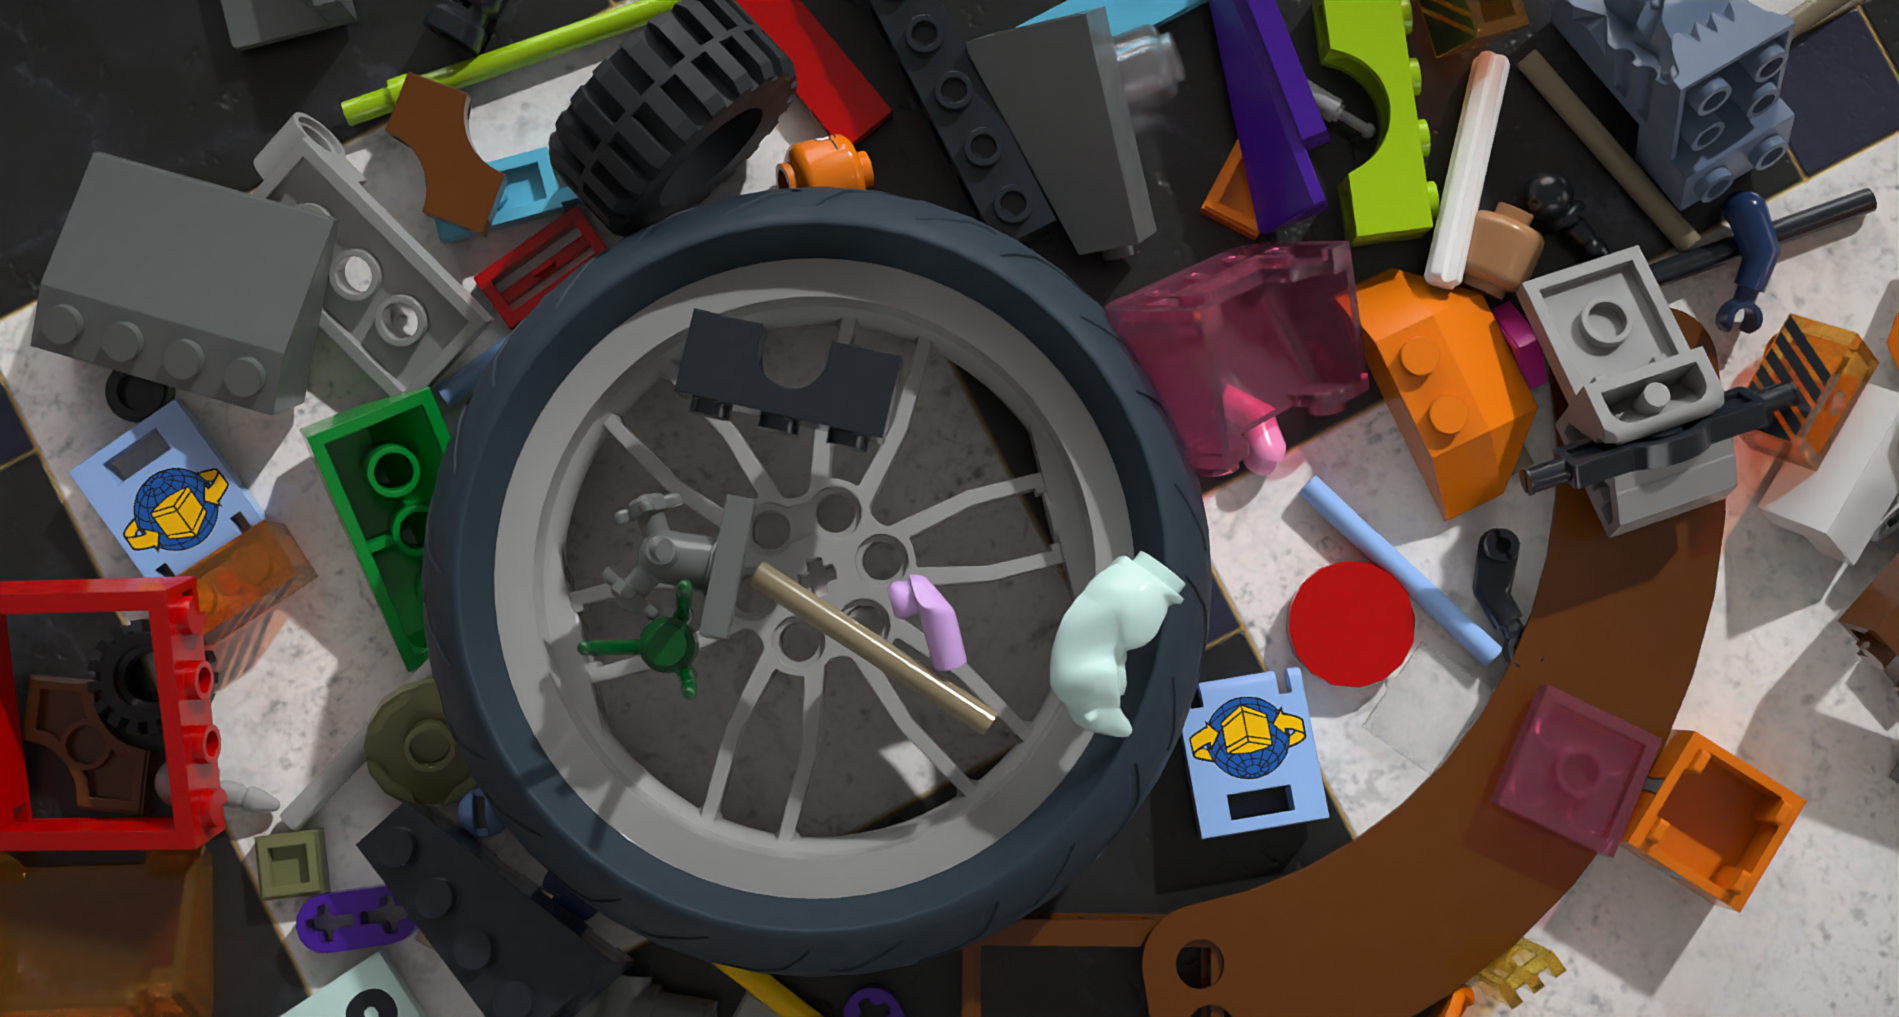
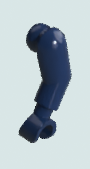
(1759, 251)

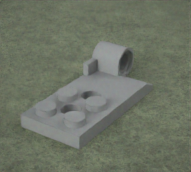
(309, 171)

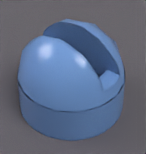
(468, 816)

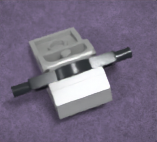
(1644, 411)

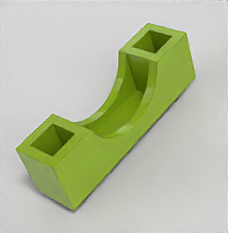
(1390, 192)

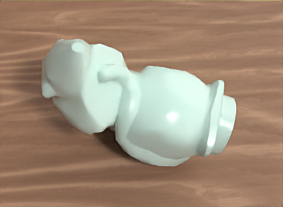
(1111, 616)

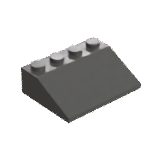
(187, 285)

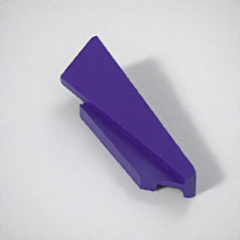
(1271, 111)

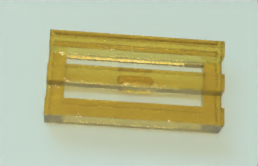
(1504, 987)

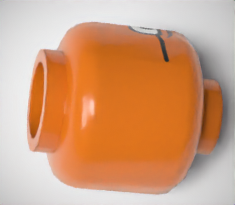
(825, 163)

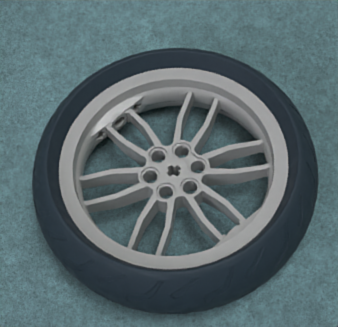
(510, 620)

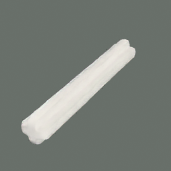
(1467, 170)

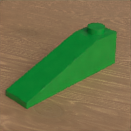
(381, 478)

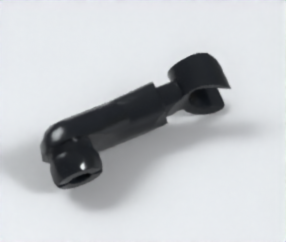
(1493, 585)

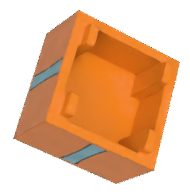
(1710, 819)

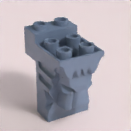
(1694, 80)

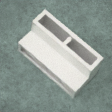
(1852, 486)

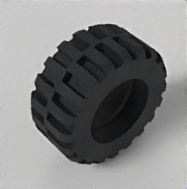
(671, 114)

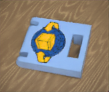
(177, 503)
(1248, 742)

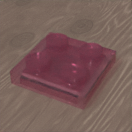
(1576, 770)

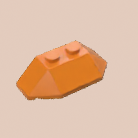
(1446, 385)

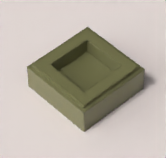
(292, 864)

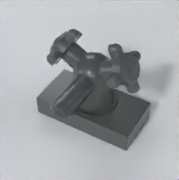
(672, 556)

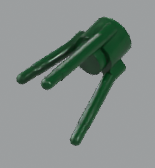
(664, 644)

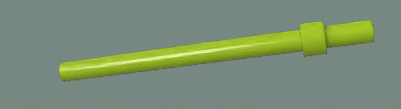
(513, 56)

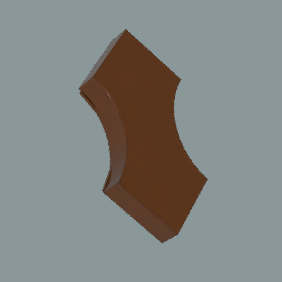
(436, 127)
(105, 765)

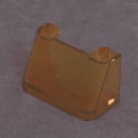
(108, 938)

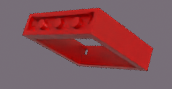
(186, 715)

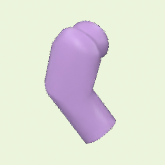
(936, 616)

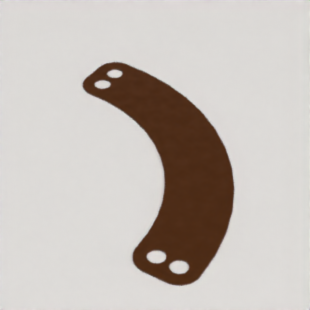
(1446, 872)

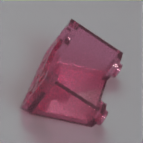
(1247, 342)

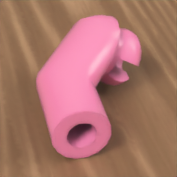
(1265, 447)

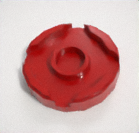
(1350, 624)

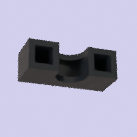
(726, 373)

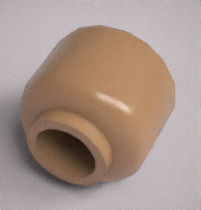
(1501, 251)

